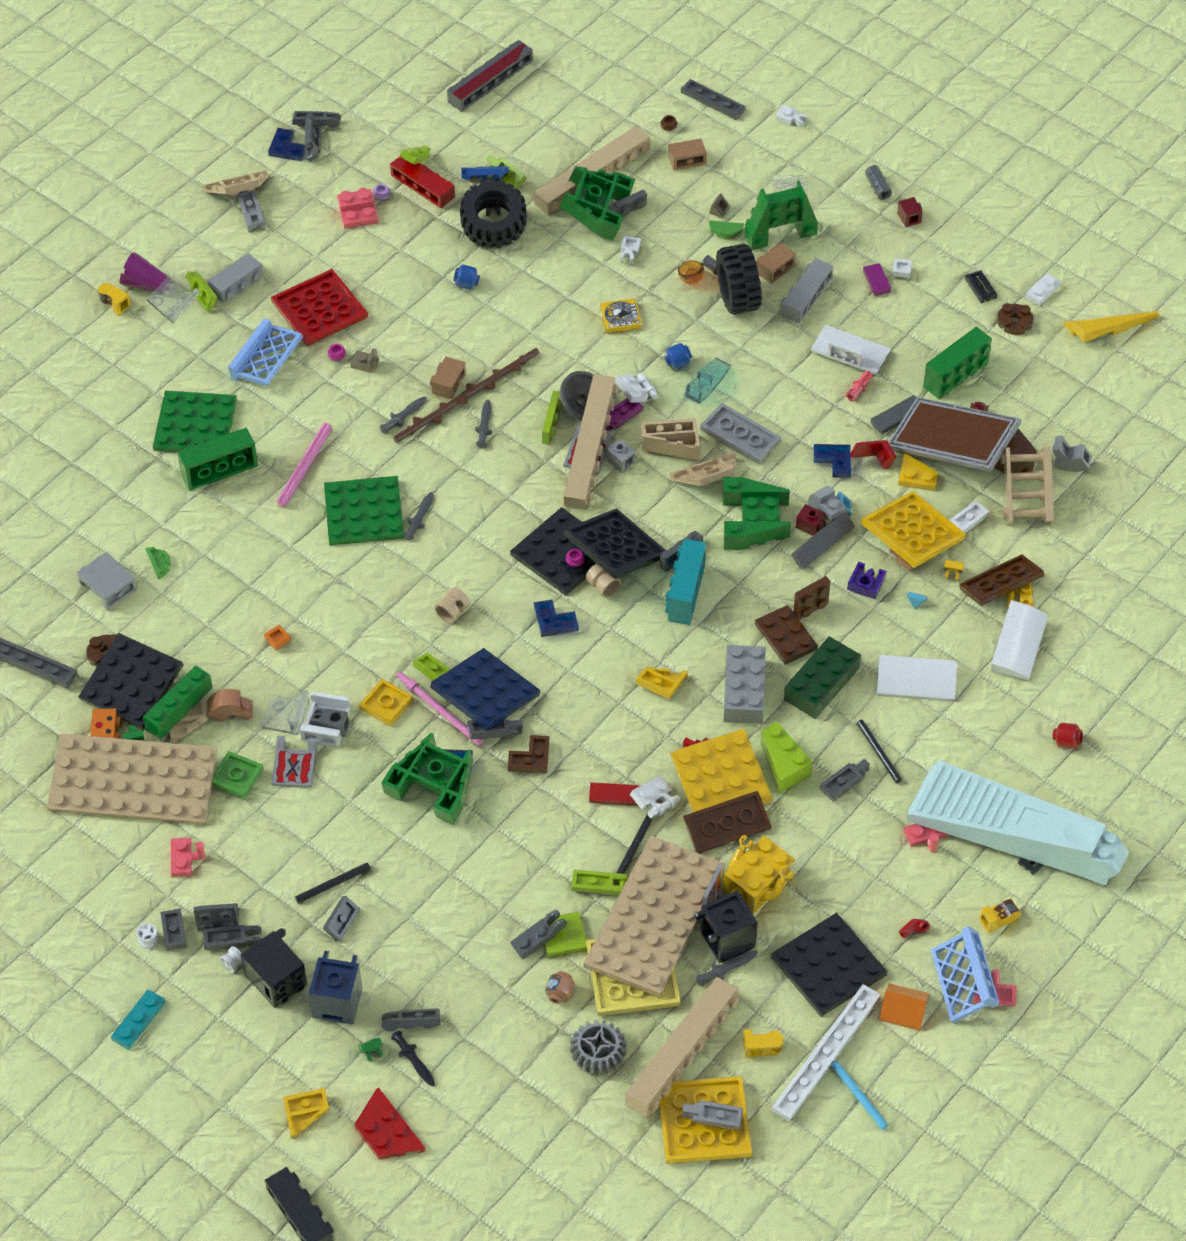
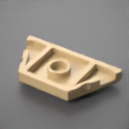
(234, 185)
(707, 472)
(193, 719)

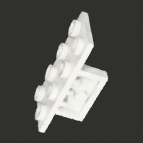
(850, 349)

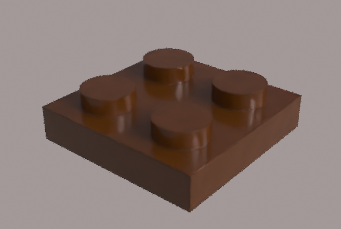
(812, 598)

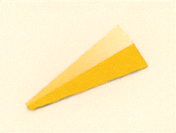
(1095, 327)

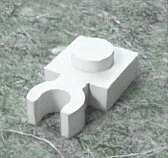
(790, 115)
(629, 247)

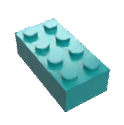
(686, 581)

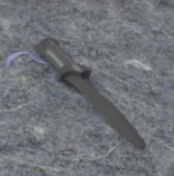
(397, 419)
(483, 429)
(416, 521)
(720, 970)

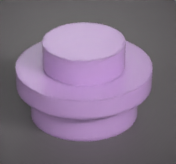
(381, 192)

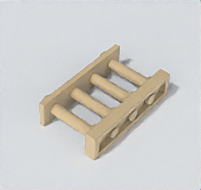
(1044, 476)

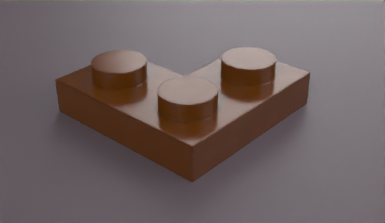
(533, 760)

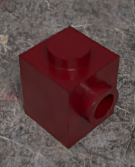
(910, 211)
(810, 520)

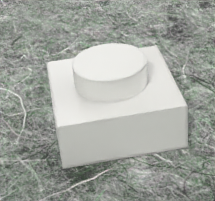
(901, 268)

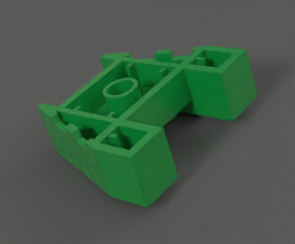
(593, 197)
(779, 210)
(760, 513)
(435, 771)

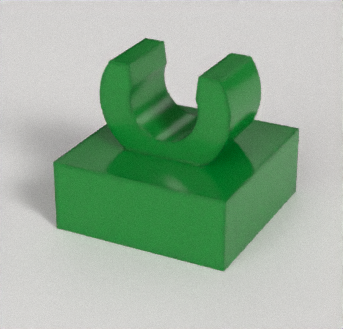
(134, 734)
(370, 1046)

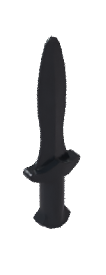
(409, 1052)

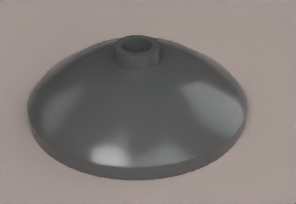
(575, 389)

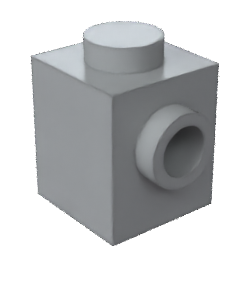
(620, 455)

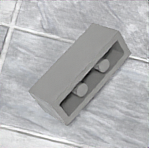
(236, 277)

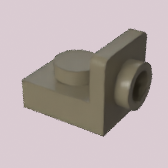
(365, 361)

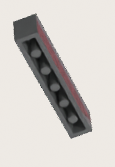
(489, 75)

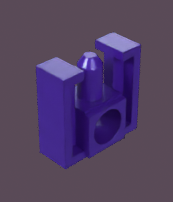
(866, 584)

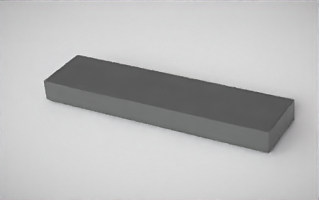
(713, 99)
(822, 540)

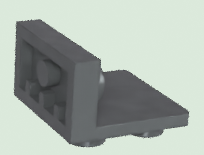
(216, 916)

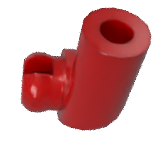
(915, 926)

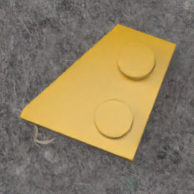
(917, 474)
(661, 681)
(305, 1109)

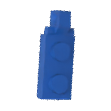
(483, 171)

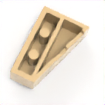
(671, 438)

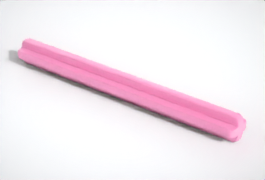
(304, 464)

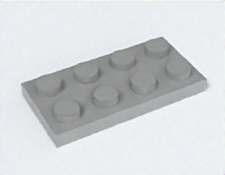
(740, 433)

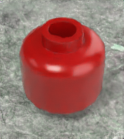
(1068, 735)

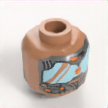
(560, 987)

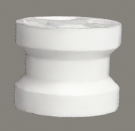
(146, 930)
(231, 959)

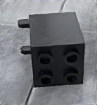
(728, 926)
(274, 968)

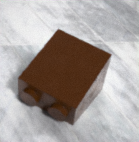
(1018, 445)

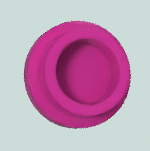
(336, 352)
(575, 557)

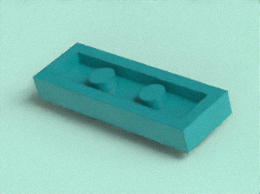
(138, 1019)

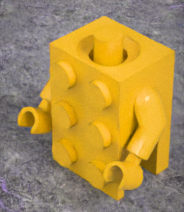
(759, 872)

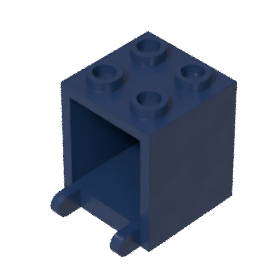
(335, 989)

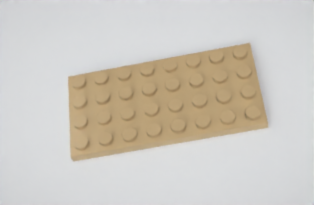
(132, 779)
(652, 917)

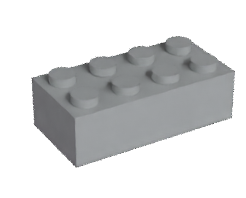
(744, 684)

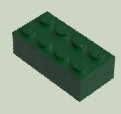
(822, 677)

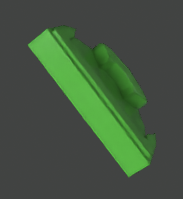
(725, 229)
(160, 561)

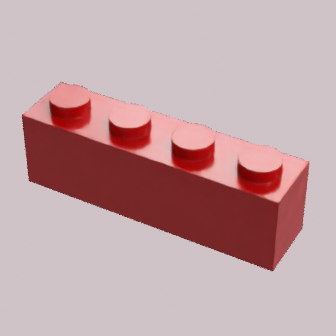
(423, 181)

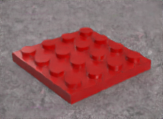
(319, 307)

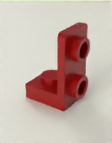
(880, 449)

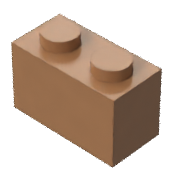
(687, 154)
(776, 263)
(448, 377)

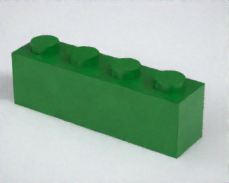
(177, 702)

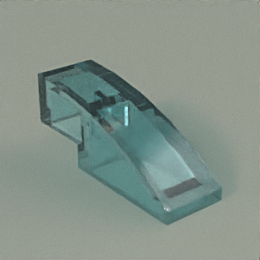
(706, 380)

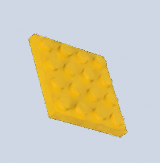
(913, 529)
(720, 770)
(698, 1142)

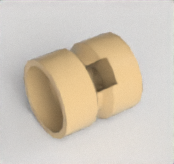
(603, 581)
(452, 605)

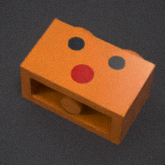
(105, 723)

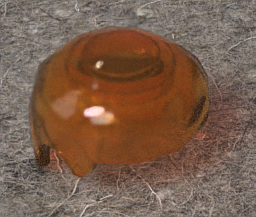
(691, 272)

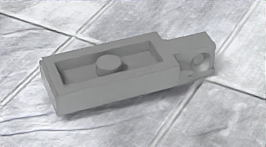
(714, 1114)

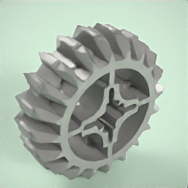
(589, 1038)

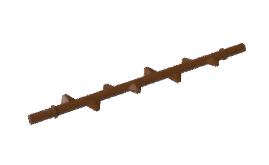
(462, 399)

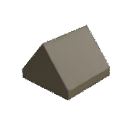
(719, 206)

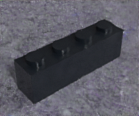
(297, 1207)

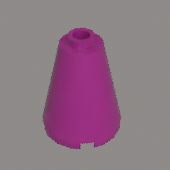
(141, 274)

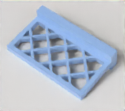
(253, 349)
(981, 973)

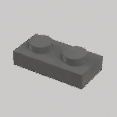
(341, 918)
(173, 929)

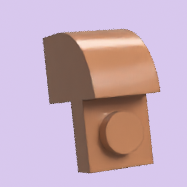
(227, 703)

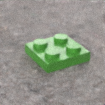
(236, 774)

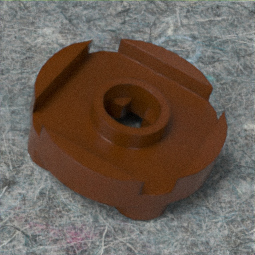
(1011, 311)
(97, 646)

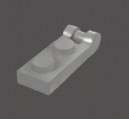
(251, 210)

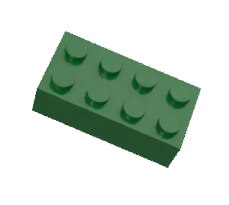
(957, 363)
(217, 459)

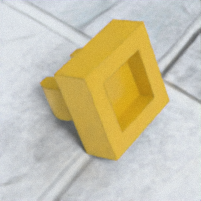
(953, 566)

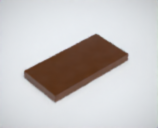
(1001, 580)
(727, 822)

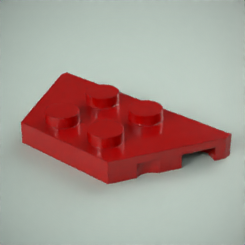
(385, 1129)

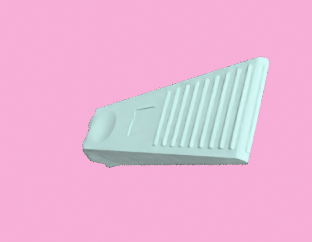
(1016, 823)

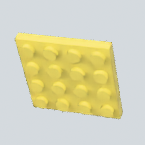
(618, 998)

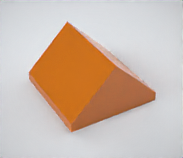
(903, 1006)

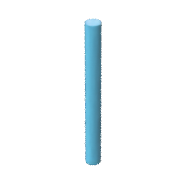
(859, 1095)

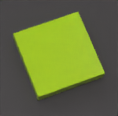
(569, 939)

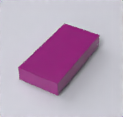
(877, 279)

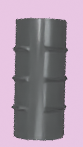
(878, 182)

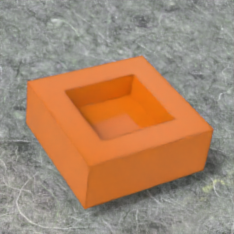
(277, 637)

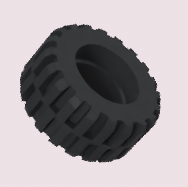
(488, 195)
(738, 279)

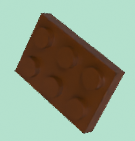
(786, 634)

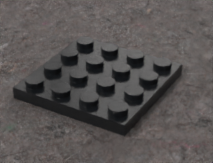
(615, 543)
(546, 552)
(130, 679)
(828, 964)

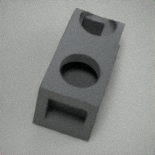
(331, 719)

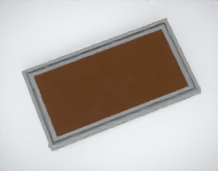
(954, 434)

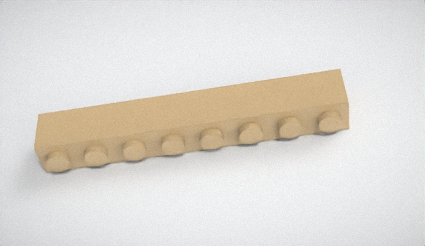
(608, 158)
(589, 442)
(681, 1047)

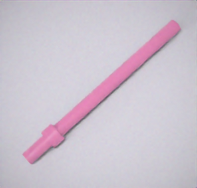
(413, 686)

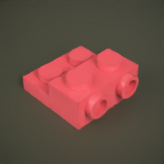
(357, 208)

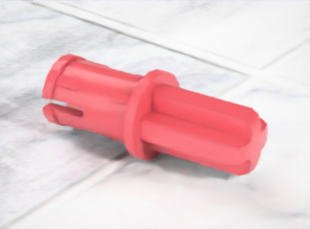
(859, 386)

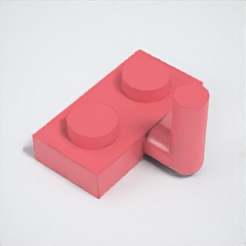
(919, 834)
(183, 856)
(1005, 993)

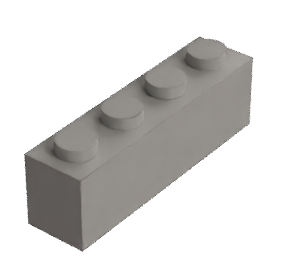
(807, 290)

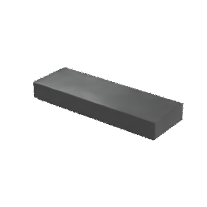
(893, 416)

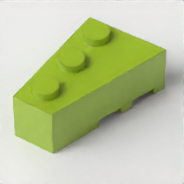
(785, 757)

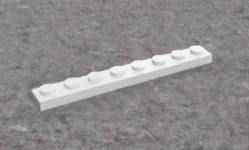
(825, 1053)

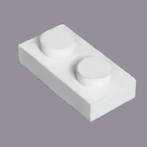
(1042, 289)
(970, 516)

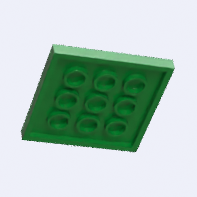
(192, 419)
(363, 510)

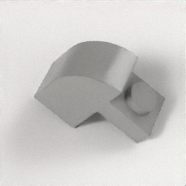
(1071, 458)
(827, 502)

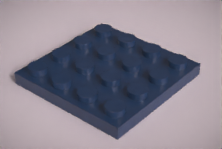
(485, 689)

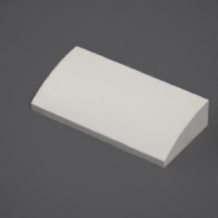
(1019, 641)
(916, 677)

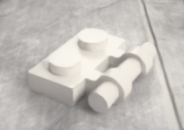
(633, 387)
(651, 792)

